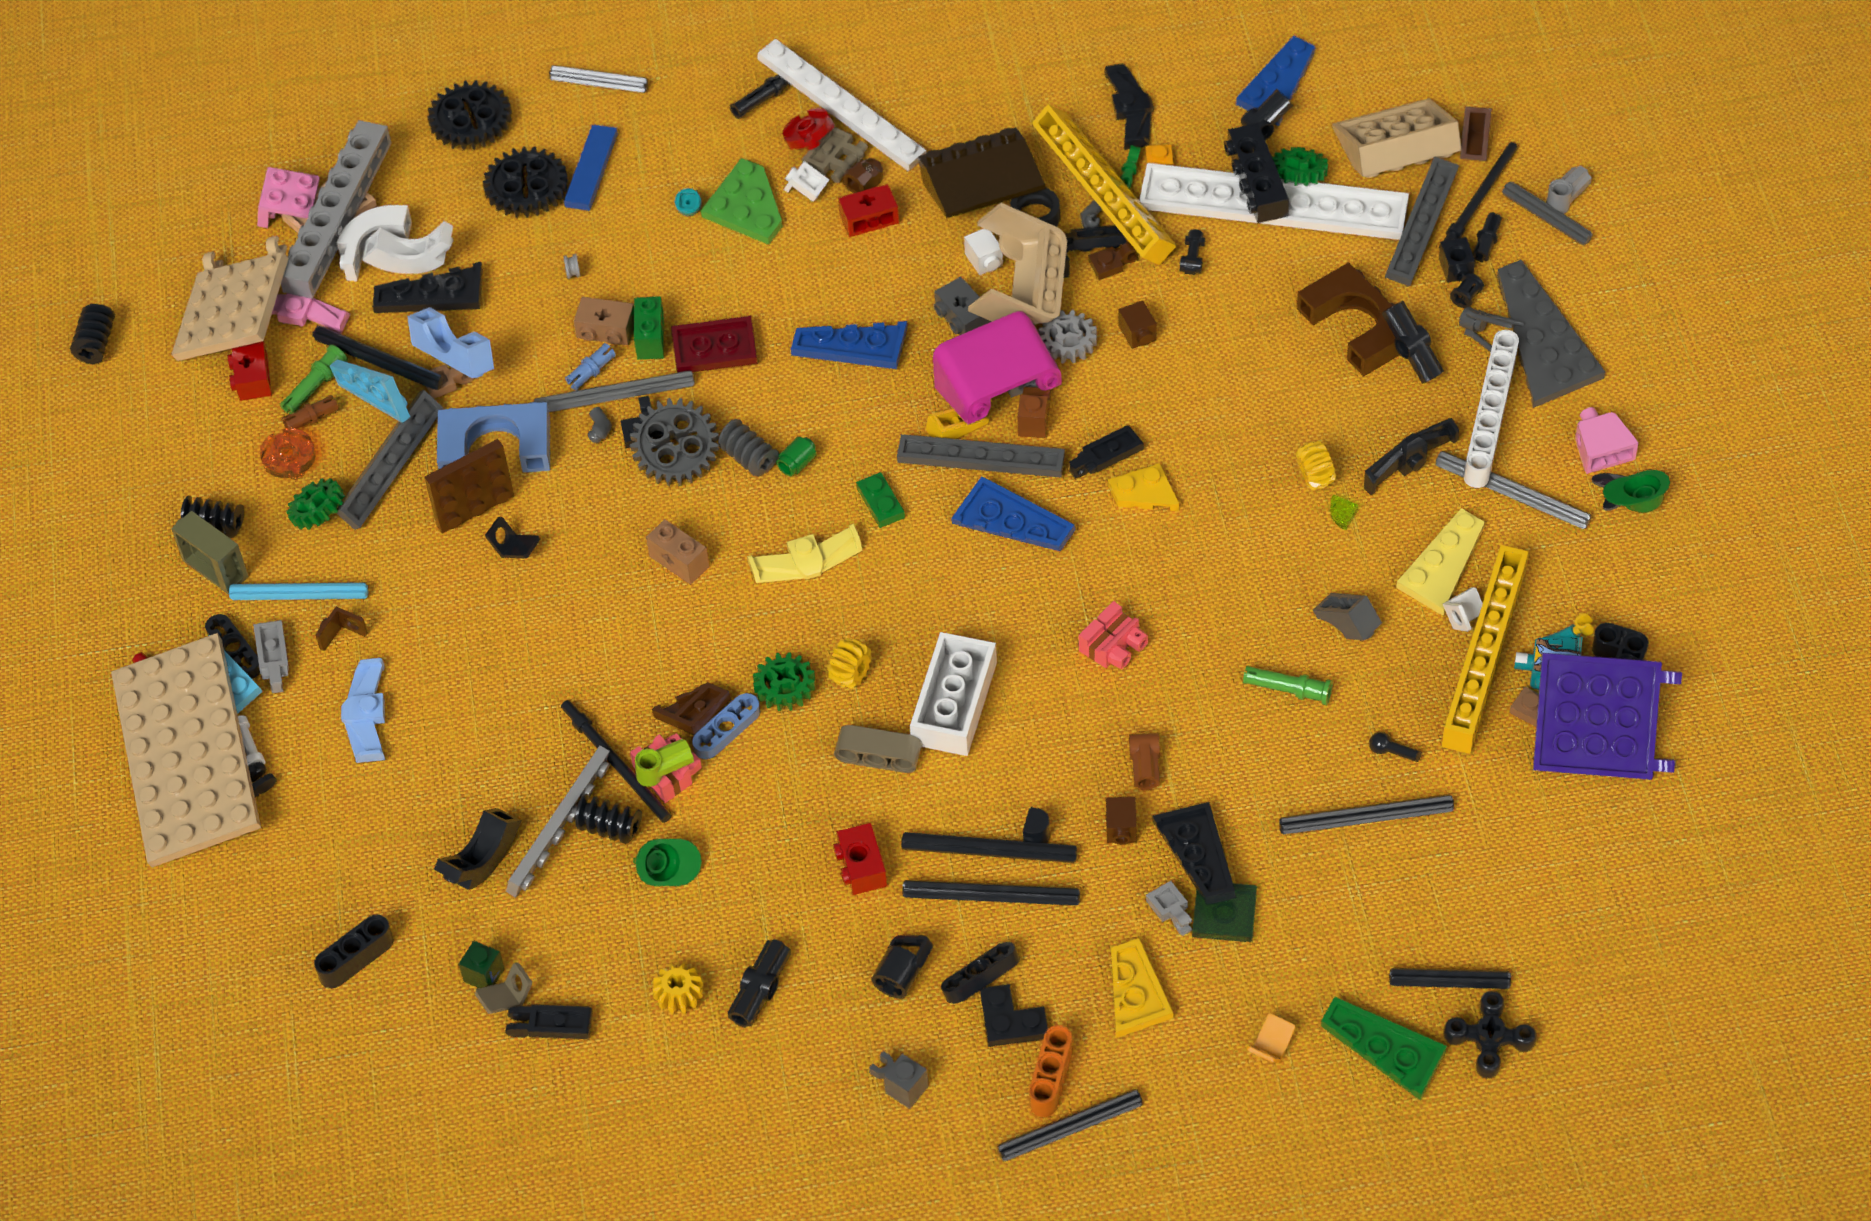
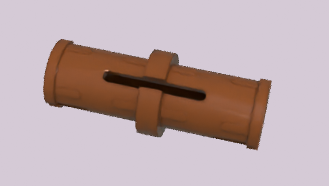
(310, 413)

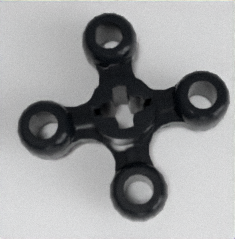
(1491, 1007)

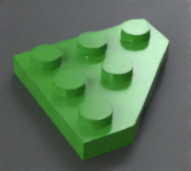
(745, 203)

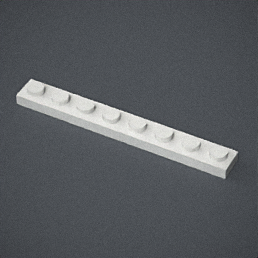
(841, 104)

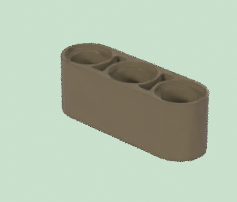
(878, 748)

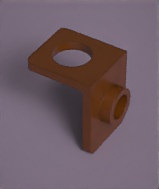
(331, 626)

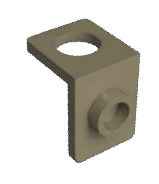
(506, 994)

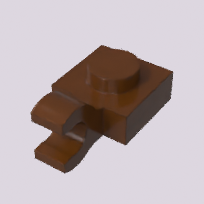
(1111, 262)

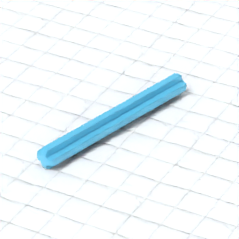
(298, 591)

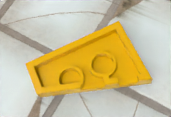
(1136, 990)

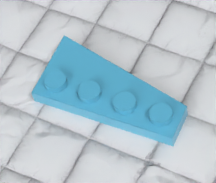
(371, 387)

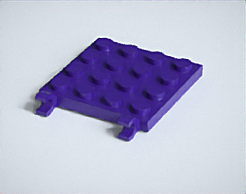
(1599, 716)

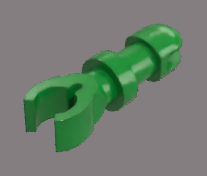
(1129, 167)

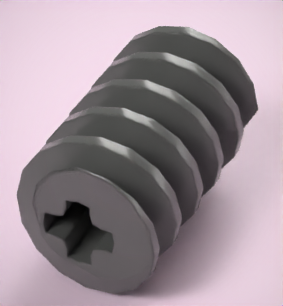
(747, 448)

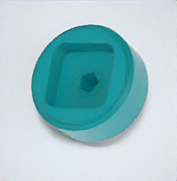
(688, 202)

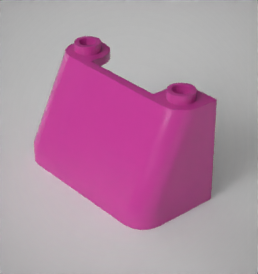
(992, 362)

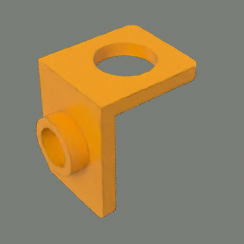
(1273, 1039)

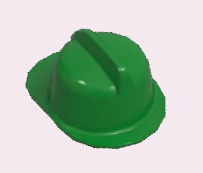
(1638, 492)
(668, 862)

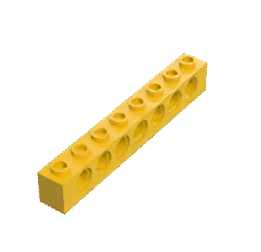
(1104, 185)
(1485, 649)

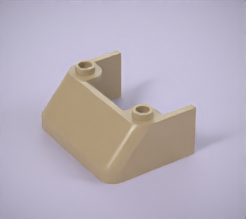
(1038, 266)

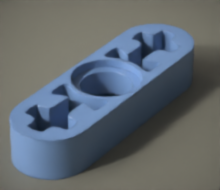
(723, 738)

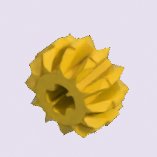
(1316, 465)
(849, 663)
(677, 988)

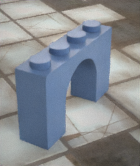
(527, 422)

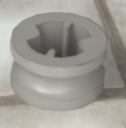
(571, 266)

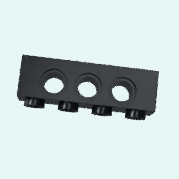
(1257, 173)

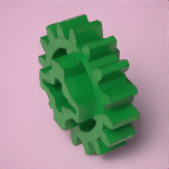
(1300, 166)
(315, 503)
(784, 681)

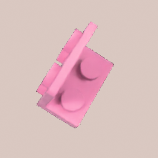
(286, 194)

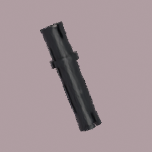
(772, 87)

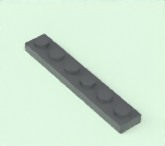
(1421, 221)
(981, 455)
(388, 460)

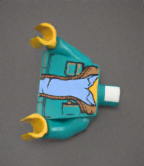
(1562, 642)

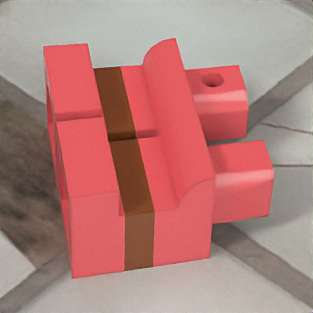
(1110, 635)
(676, 781)

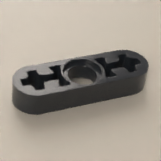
(233, 635)
(991, 964)

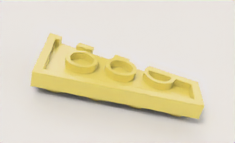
(1439, 567)

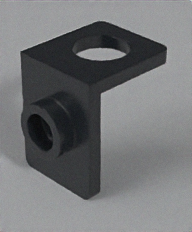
(513, 545)

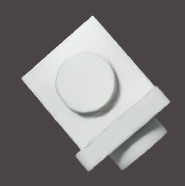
(806, 181)

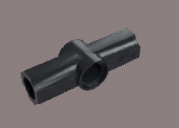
(1412, 342)
(759, 983)

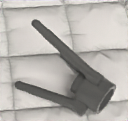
(1476, 320)

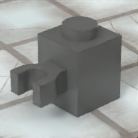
(903, 1079)

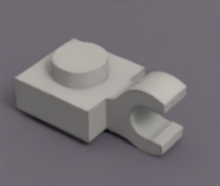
(1170, 903)

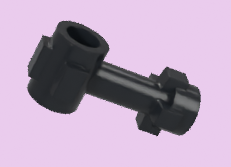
(1191, 262)

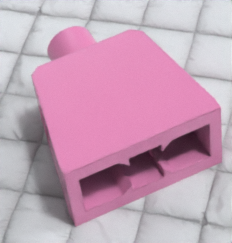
(1603, 441)

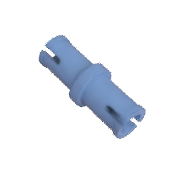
(590, 366)

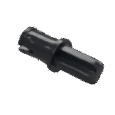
(1487, 237)

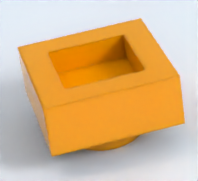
(1159, 154)

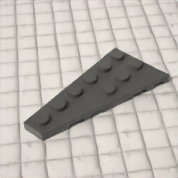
(1548, 346)

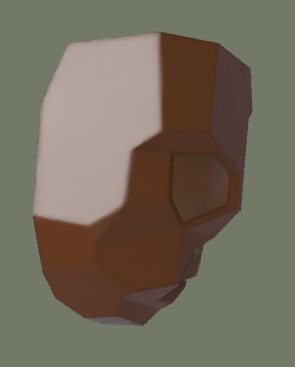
(863, 175)

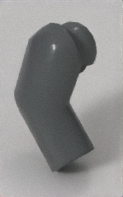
(1089, 215)
(601, 425)

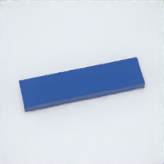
(590, 167)

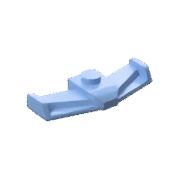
(363, 710)

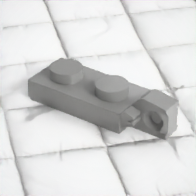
(271, 653)

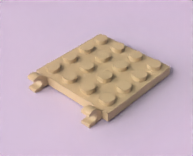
(231, 303)

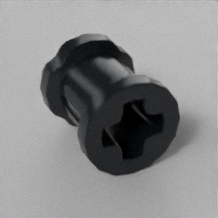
(1466, 290)

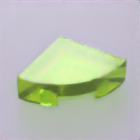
(1342, 511)

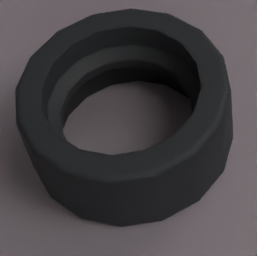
(1043, 197)

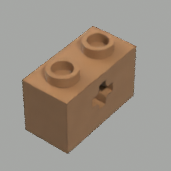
(604, 321)
(677, 551)

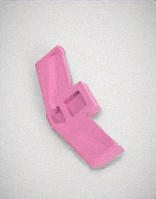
(297, 309)

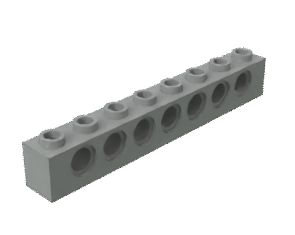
(335, 208)

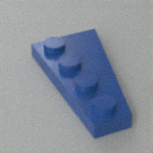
(863, 345)
(1008, 515)

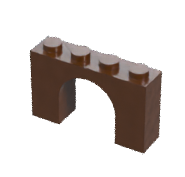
(1345, 290)

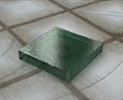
(1226, 919)

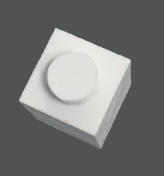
(983, 251)

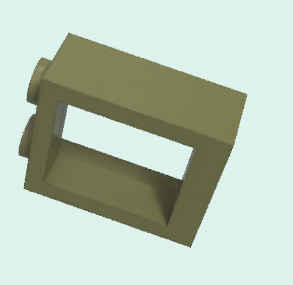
(209, 551)

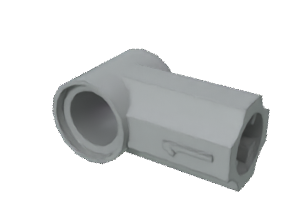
(1565, 190)

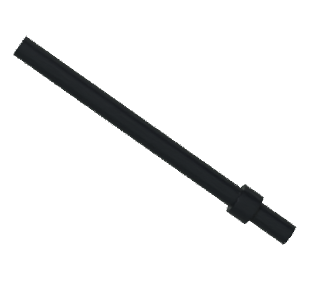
(1457, 229)
(584, 725)

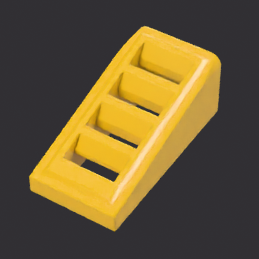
(939, 425)

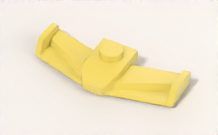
(806, 557)

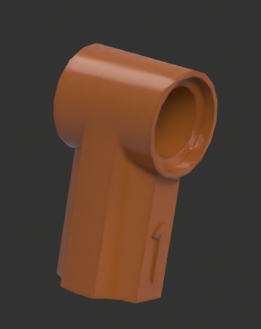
(1145, 755)

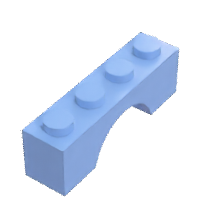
(432, 335)

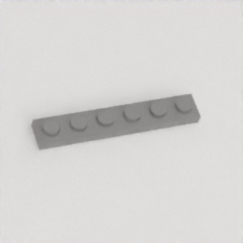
(554, 829)

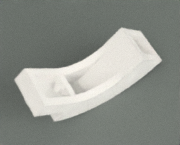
(353, 237)
(408, 255)

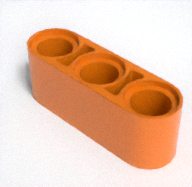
(1050, 1083)

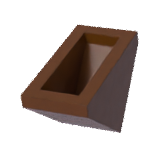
(1475, 133)

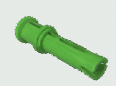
(319, 373)
(1301, 686)

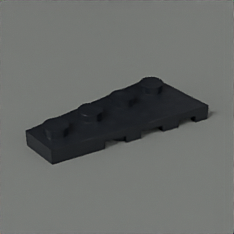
(440, 292)
(1198, 848)

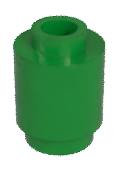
(796, 456)

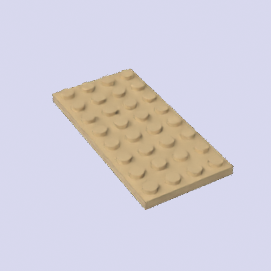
(185, 750)

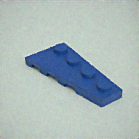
(1280, 73)

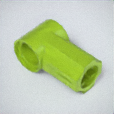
(662, 762)

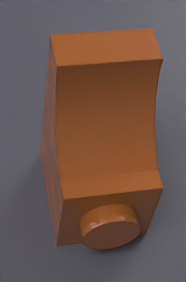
(1033, 412)

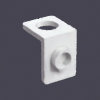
(1463, 609)

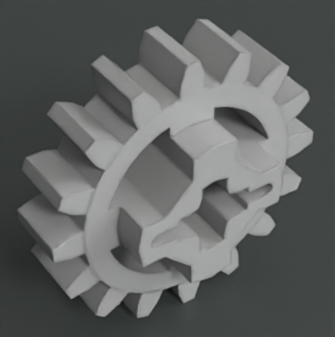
(1068, 336)

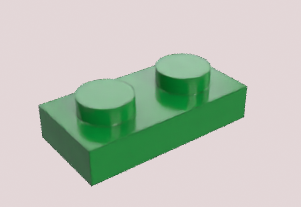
(880, 500)

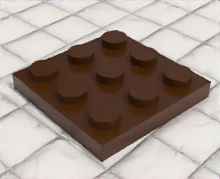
(469, 486)

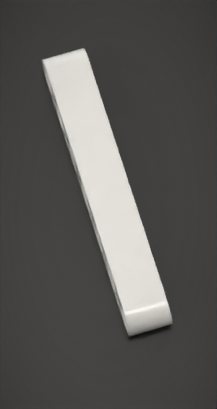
(1491, 409)

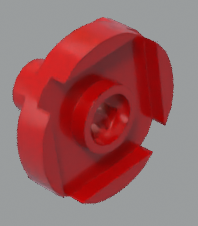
(807, 130)

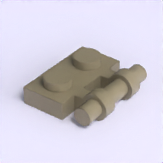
(829, 151)

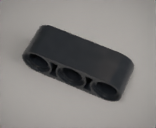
(347, 963)

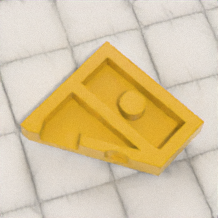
(1143, 489)

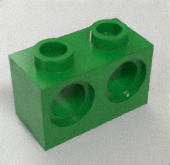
(649, 328)

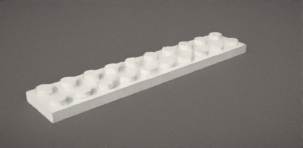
(1310, 207)

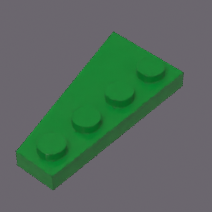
(1391, 1048)

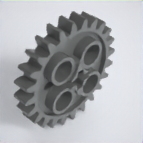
(684, 463)

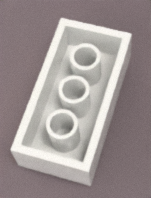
(954, 693)

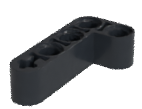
(1620, 642)

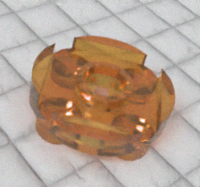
(288, 466)

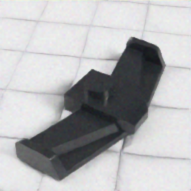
(1130, 104)
(1410, 453)

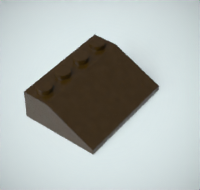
(980, 172)

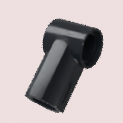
(1268, 113)

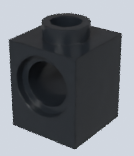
(1456, 259)

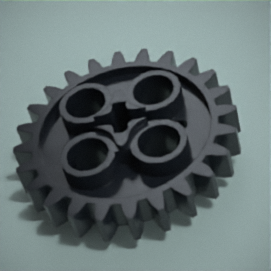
(452, 122)
(506, 185)

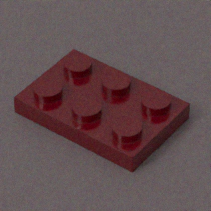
(714, 344)

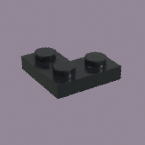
(1009, 1026)

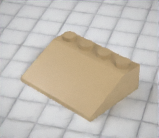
(1398, 137)

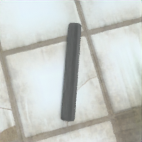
(1547, 213)

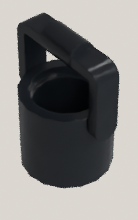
(900, 966)

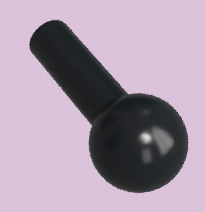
(1382, 743)

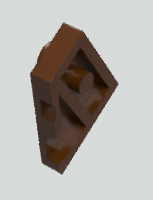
(694, 708)

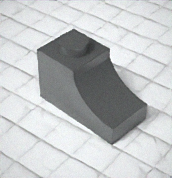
(1349, 614)

